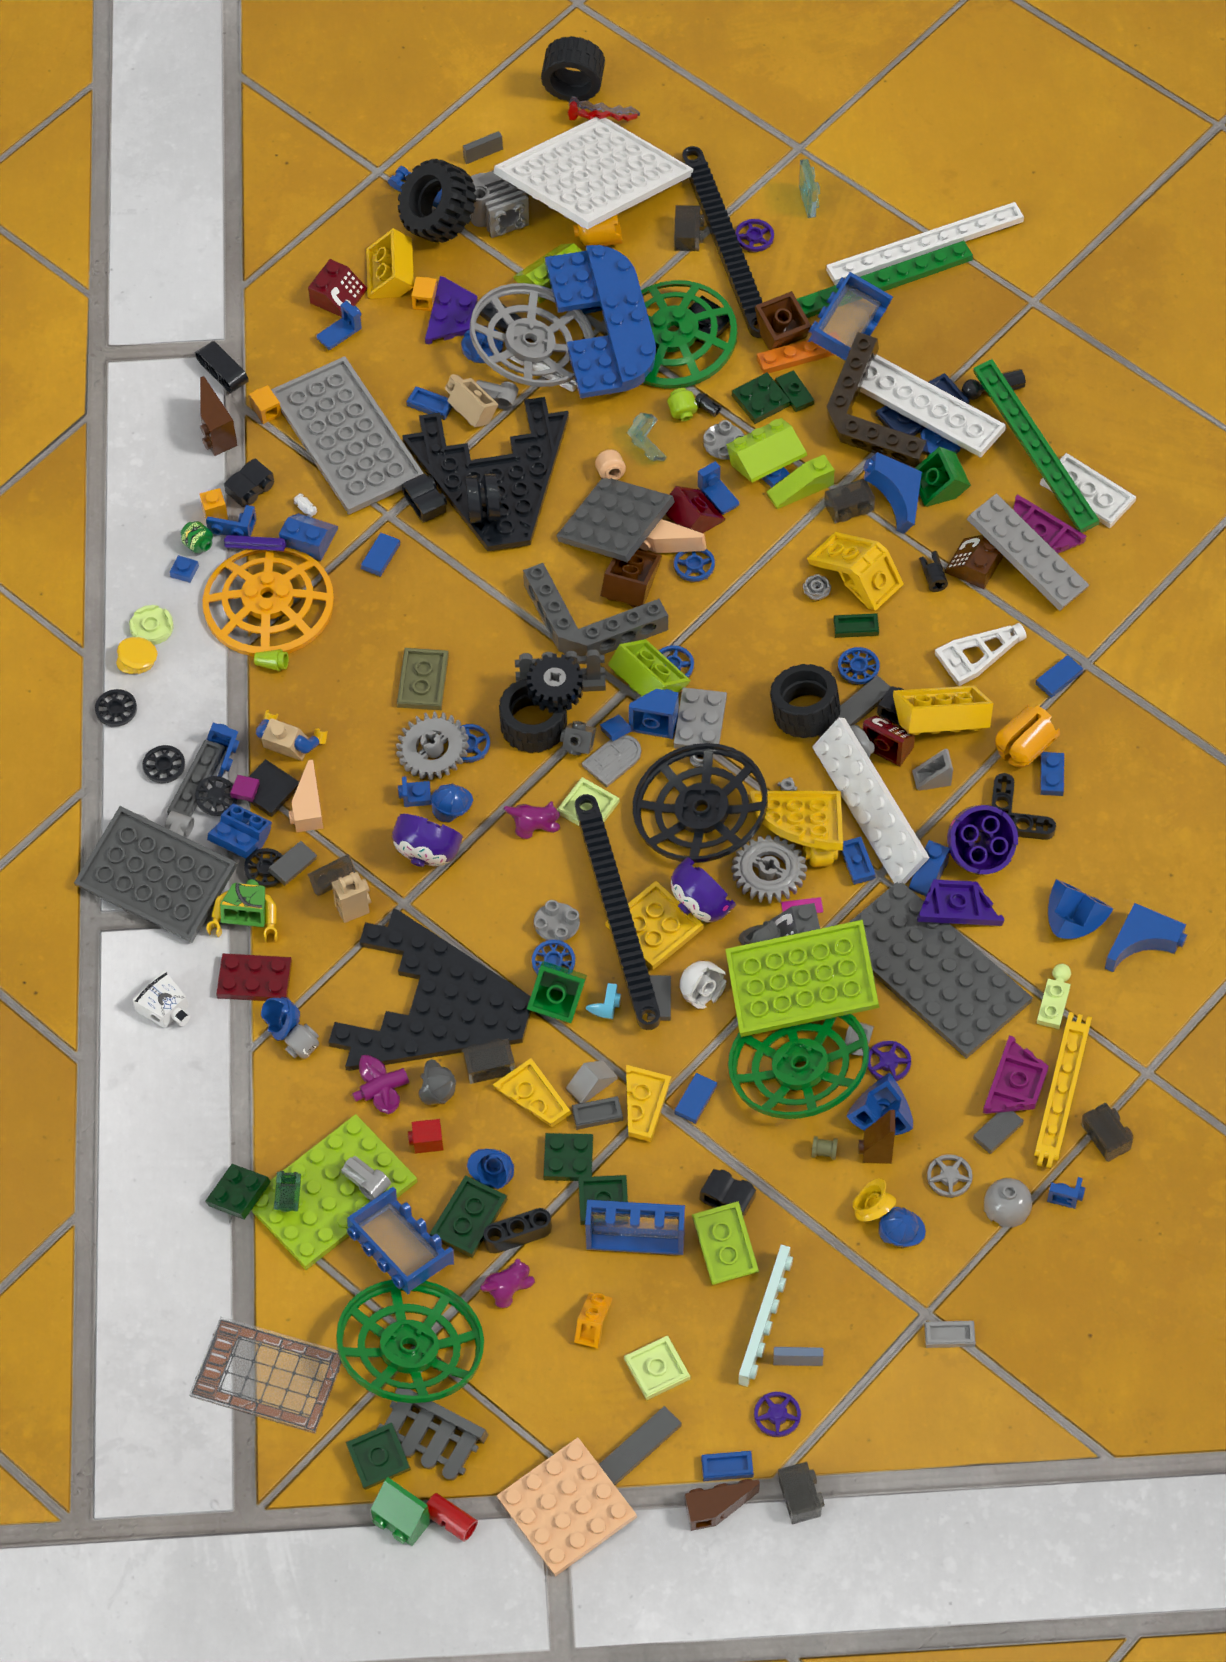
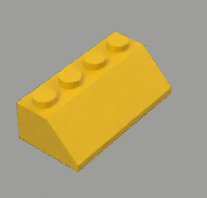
(942, 709)

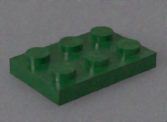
(467, 1216)

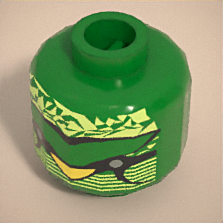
(196, 537)

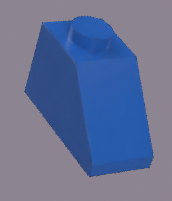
(931, 869)

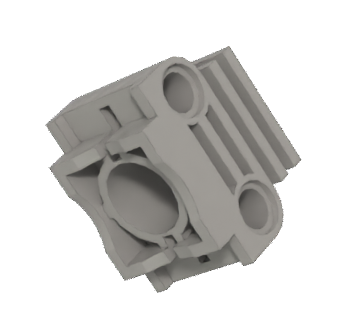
(499, 205)

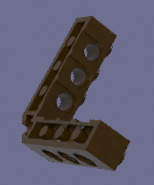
(861, 432)

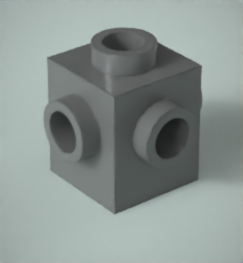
(578, 738)

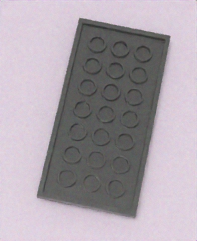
(938, 972)

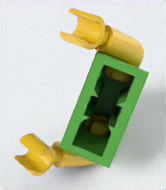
(245, 906)

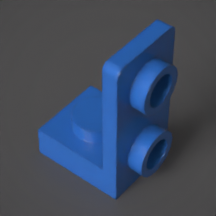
(715, 490)
(226, 527)

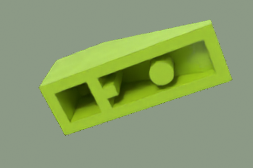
(803, 482)

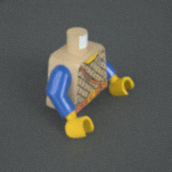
(287, 738)

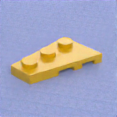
(534, 1093)
(645, 1101)

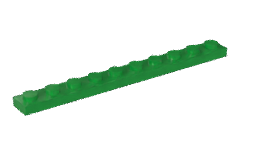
(897, 274)
(1036, 446)

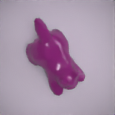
(531, 818)
(505, 1283)

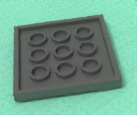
(615, 519)

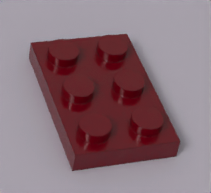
(253, 977)

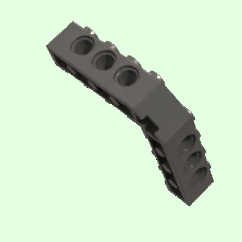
(601, 636)

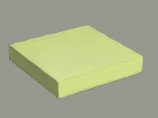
(606, 801)
(657, 1367)

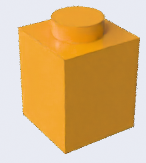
(424, 293)
(265, 404)
(213, 504)

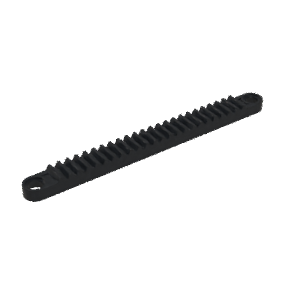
(724, 237)
(617, 912)

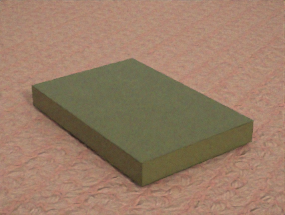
(422, 679)

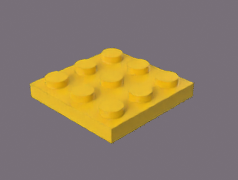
(661, 924)

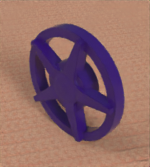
(755, 235)
(889, 1060)
(777, 1414)

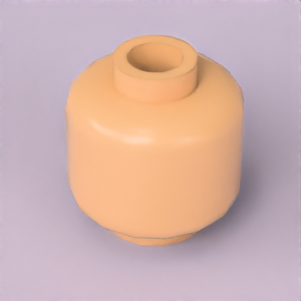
(610, 464)

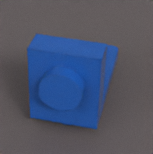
(343, 328)
(224, 736)

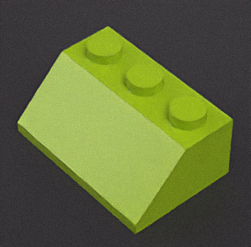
(537, 272)
(765, 450)
(645, 668)

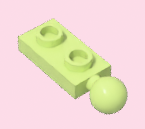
(1055, 997)

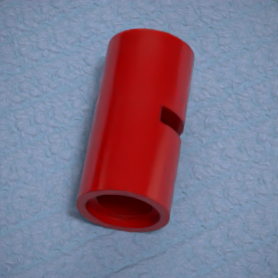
(452, 1517)

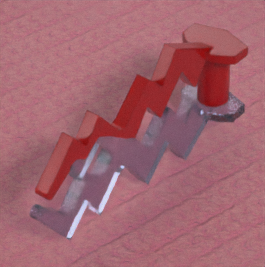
(574, 105)

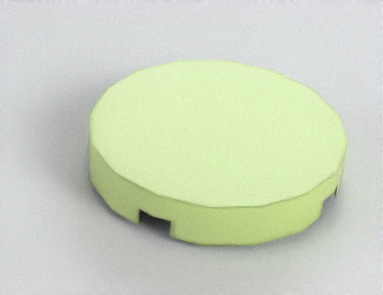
(152, 624)

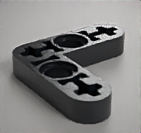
(1038, 833)

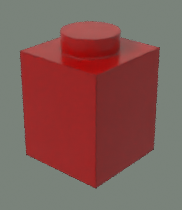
(426, 1136)

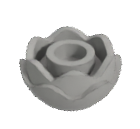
(819, 582)

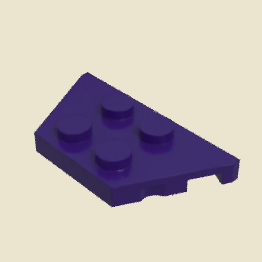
(450, 311)
(958, 904)

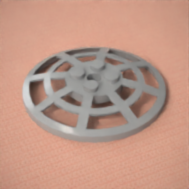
(524, 328)

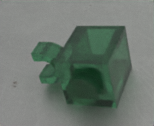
(287, 1191)

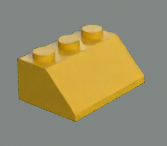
(390, 266)

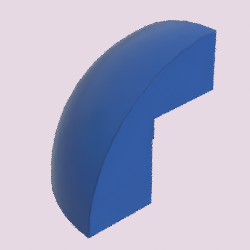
(1074, 912)
(877, 1101)

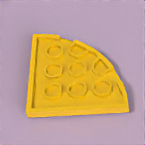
(804, 817)

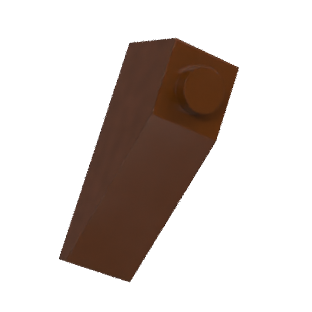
(879, 1140)

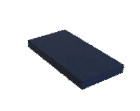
(899, 422)

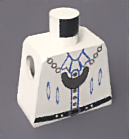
(162, 1002)

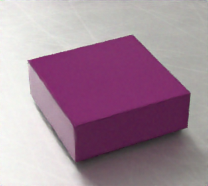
(245, 788)

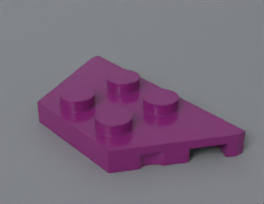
(1051, 529)
(1016, 1080)

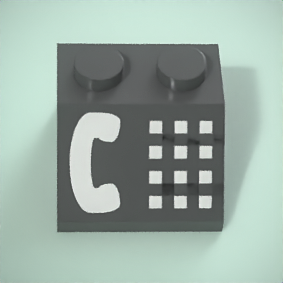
(797, 920)

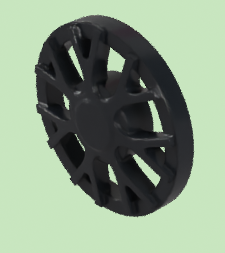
(116, 707)
(164, 764)
(215, 795)
(262, 866)

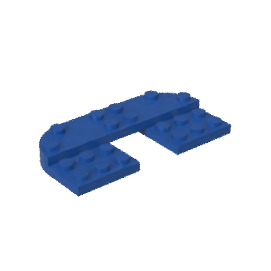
(610, 281)

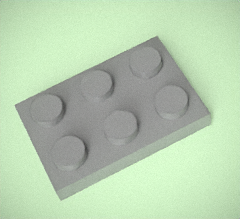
(700, 717)

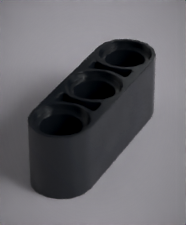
(221, 366)
(524, 1221)

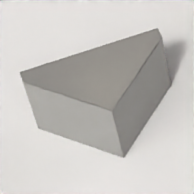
(934, 772)
(590, 1080)

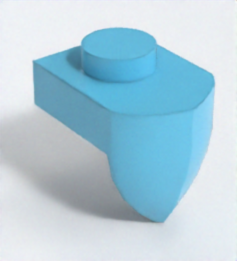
(607, 1009)

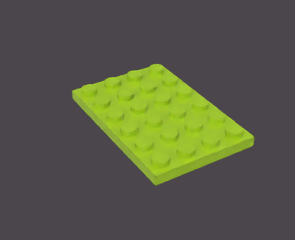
(802, 978)
(327, 1194)

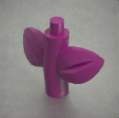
(380, 1084)

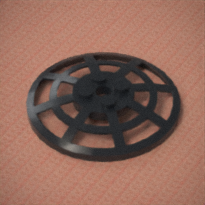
(699, 794)

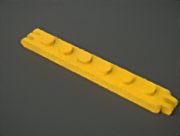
(1062, 1089)

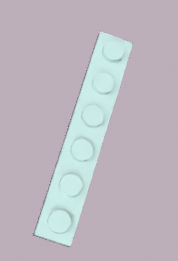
(763, 1325)

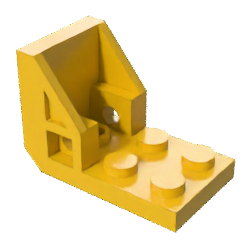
(862, 566)

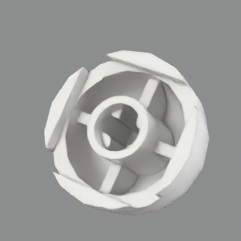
(702, 983)

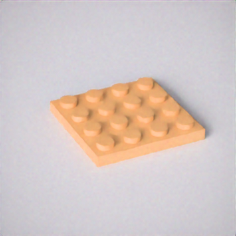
(566, 1506)

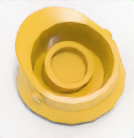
(136, 655)
(873, 1201)

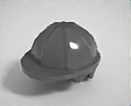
(760, 933)
(437, 1084)

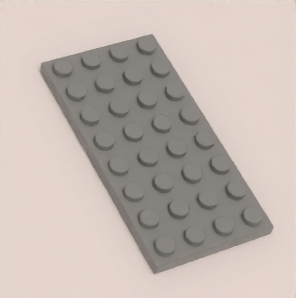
(346, 434)

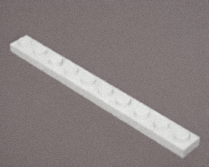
(926, 242)

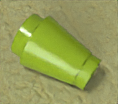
(272, 659)

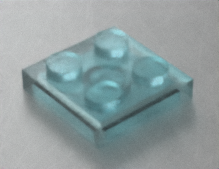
(808, 188)

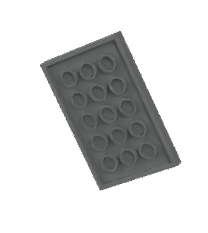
(155, 874)

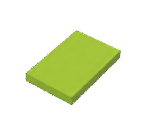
(725, 1243)

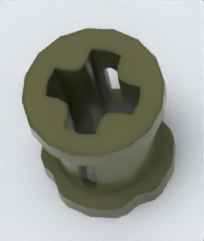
(824, 1148)

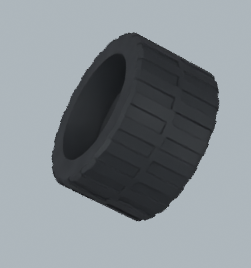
(577, 54)
(802, 681)
(525, 736)

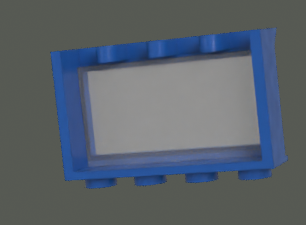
(851, 310)
(635, 1227)
(398, 1241)

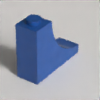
(898, 484)
(1145, 931)

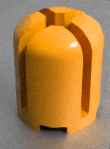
(1026, 736)

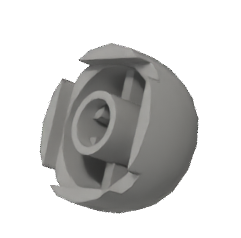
(1008, 1202)

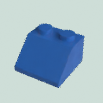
(308, 535)
(655, 713)

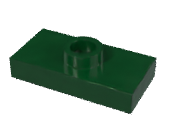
(795, 391)

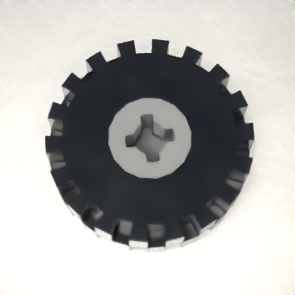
(551, 693)

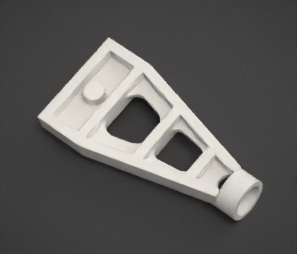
(959, 666)

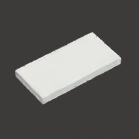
(1102, 494)

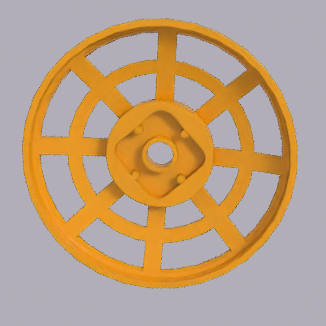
(268, 608)

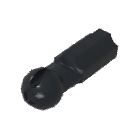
(973, 389)

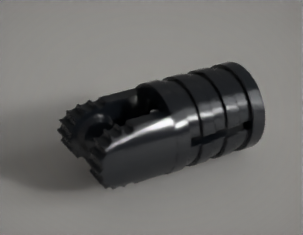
(934, 573)

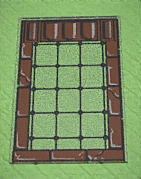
(267, 1374)

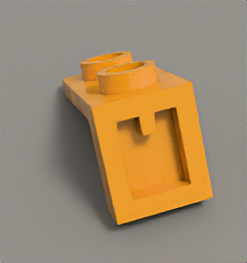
(591, 1319)

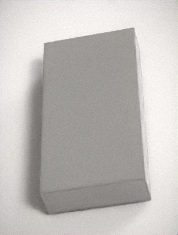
(949, 1334)

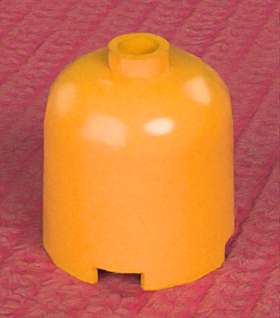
(603, 234)

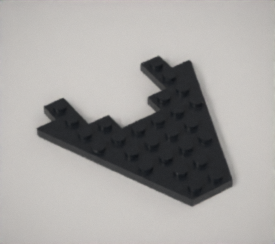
(519, 475)
(452, 1007)

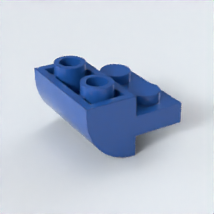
(240, 831)

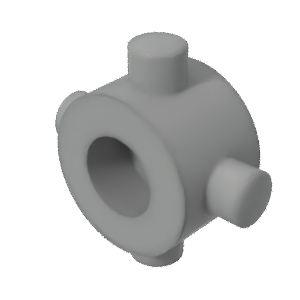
(787, 785)

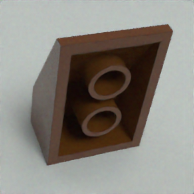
(216, 421)
(631, 580)

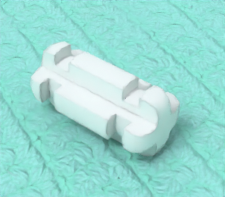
(305, 505)

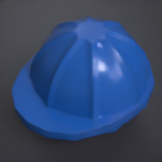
(450, 802)
(280, 1016)
(491, 1167)
(901, 1228)

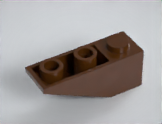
(713, 1505)

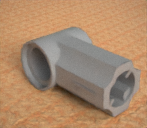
(503, 394)
(179, 823)
(370, 1182)

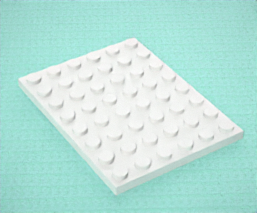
(593, 171)

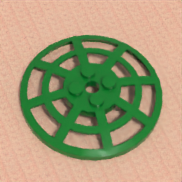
(687, 333)
(800, 1077)
(410, 1332)

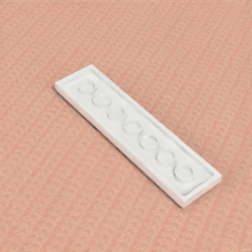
(931, 407)
(870, 802)

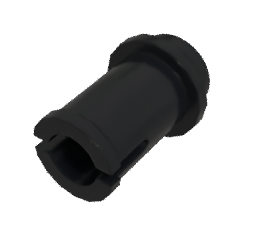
(707, 404)

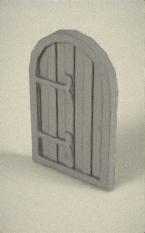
(613, 759)

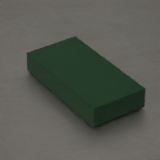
(856, 625)

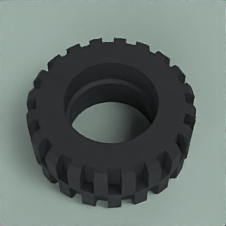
(419, 194)

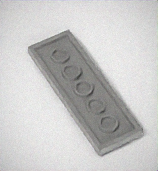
(1027, 552)

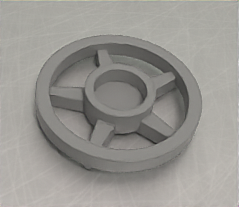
(949, 1175)

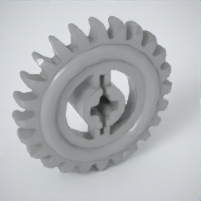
(432, 745)
(772, 878)

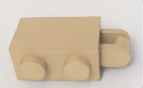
(470, 400)
(351, 896)

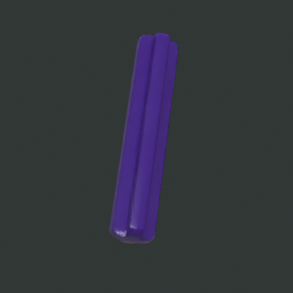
(255, 543)

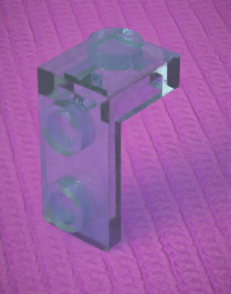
(638, 431)

